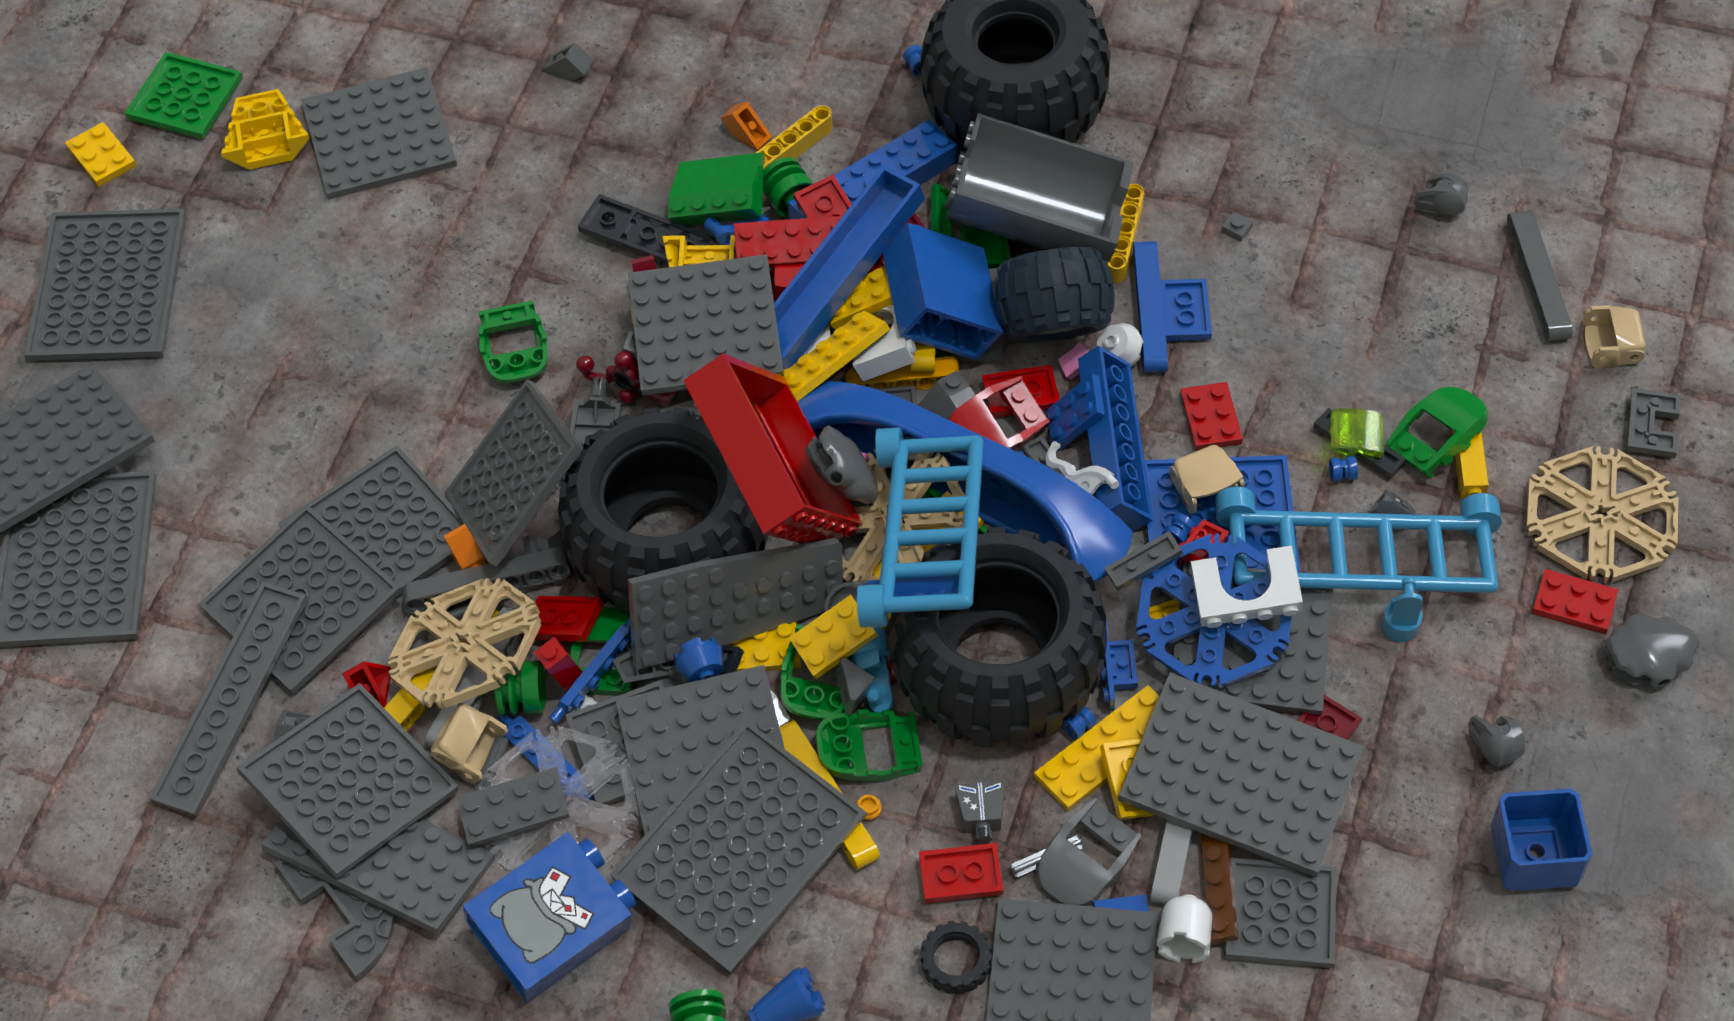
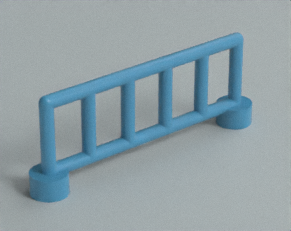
(892, 451)
(1478, 517)

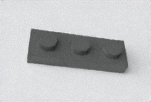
(1143, 560)

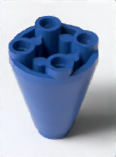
(790, 1000)

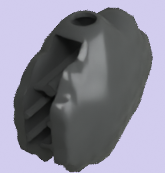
(842, 466)
(1650, 650)

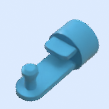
(1403, 614)
(873, 660)

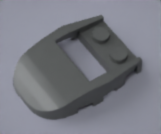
(1069, 872)

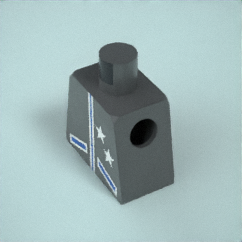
(981, 808)

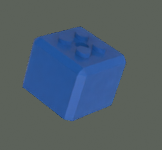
(1546, 822)

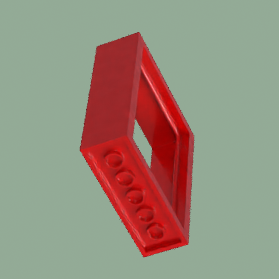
(764, 446)

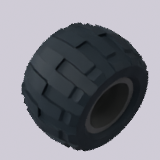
(1054, 294)

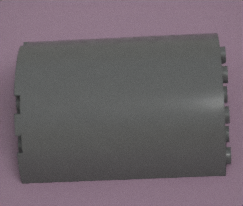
(1038, 188)

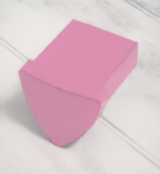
(1069, 361)

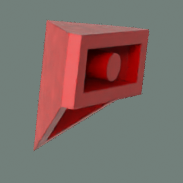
(372, 677)

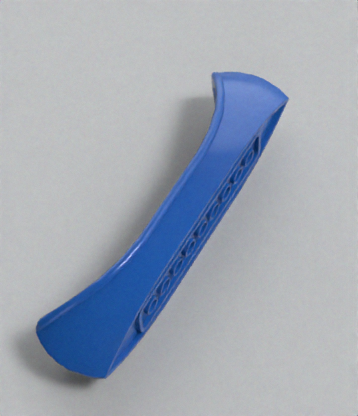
(1013, 487)

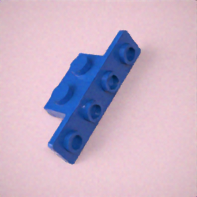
(923, 586)
(1118, 669)

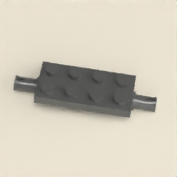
(593, 413)

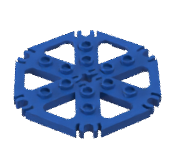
(1187, 621)

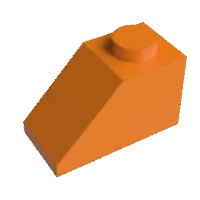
(746, 125)
(464, 548)

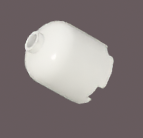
(1185, 929)

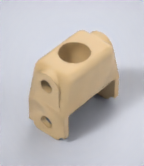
(1613, 336)
(1204, 475)
(466, 742)

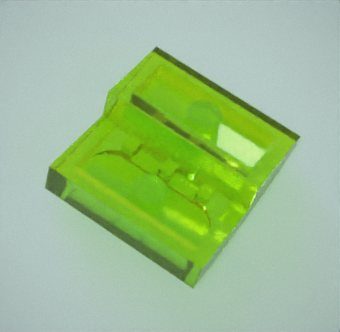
(1357, 432)

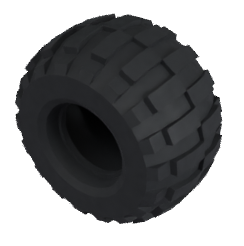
(1051, 95)
(638, 468)
(1016, 586)

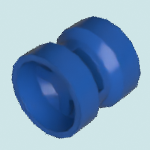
(913, 58)
(1343, 468)
(1180, 527)
(1083, 721)

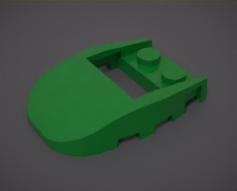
(517, 364)
(1453, 408)
(603, 629)
(807, 697)
(842, 745)

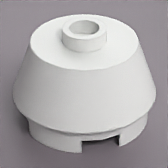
(1122, 341)

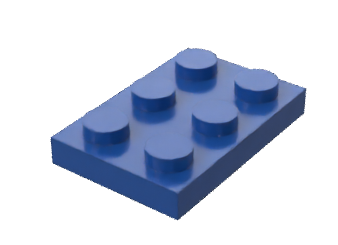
(1186, 309)
(1076, 411)

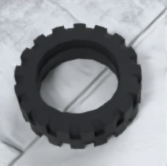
(950, 932)

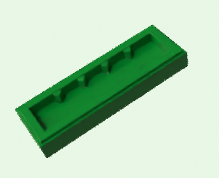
(938, 213)

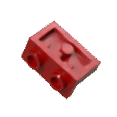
(1203, 529)

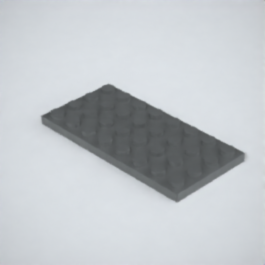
(414, 875)

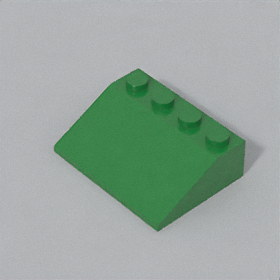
(717, 188)

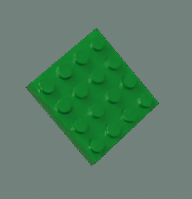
(184, 95)

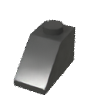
(569, 63)

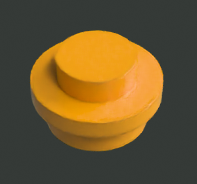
(871, 805)

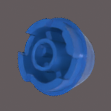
(699, 659)

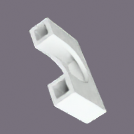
(887, 352)
(1219, 607)

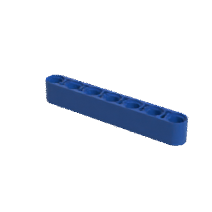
(1150, 307)

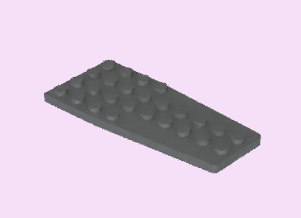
(729, 597)

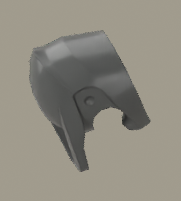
(1445, 199)
(1498, 743)

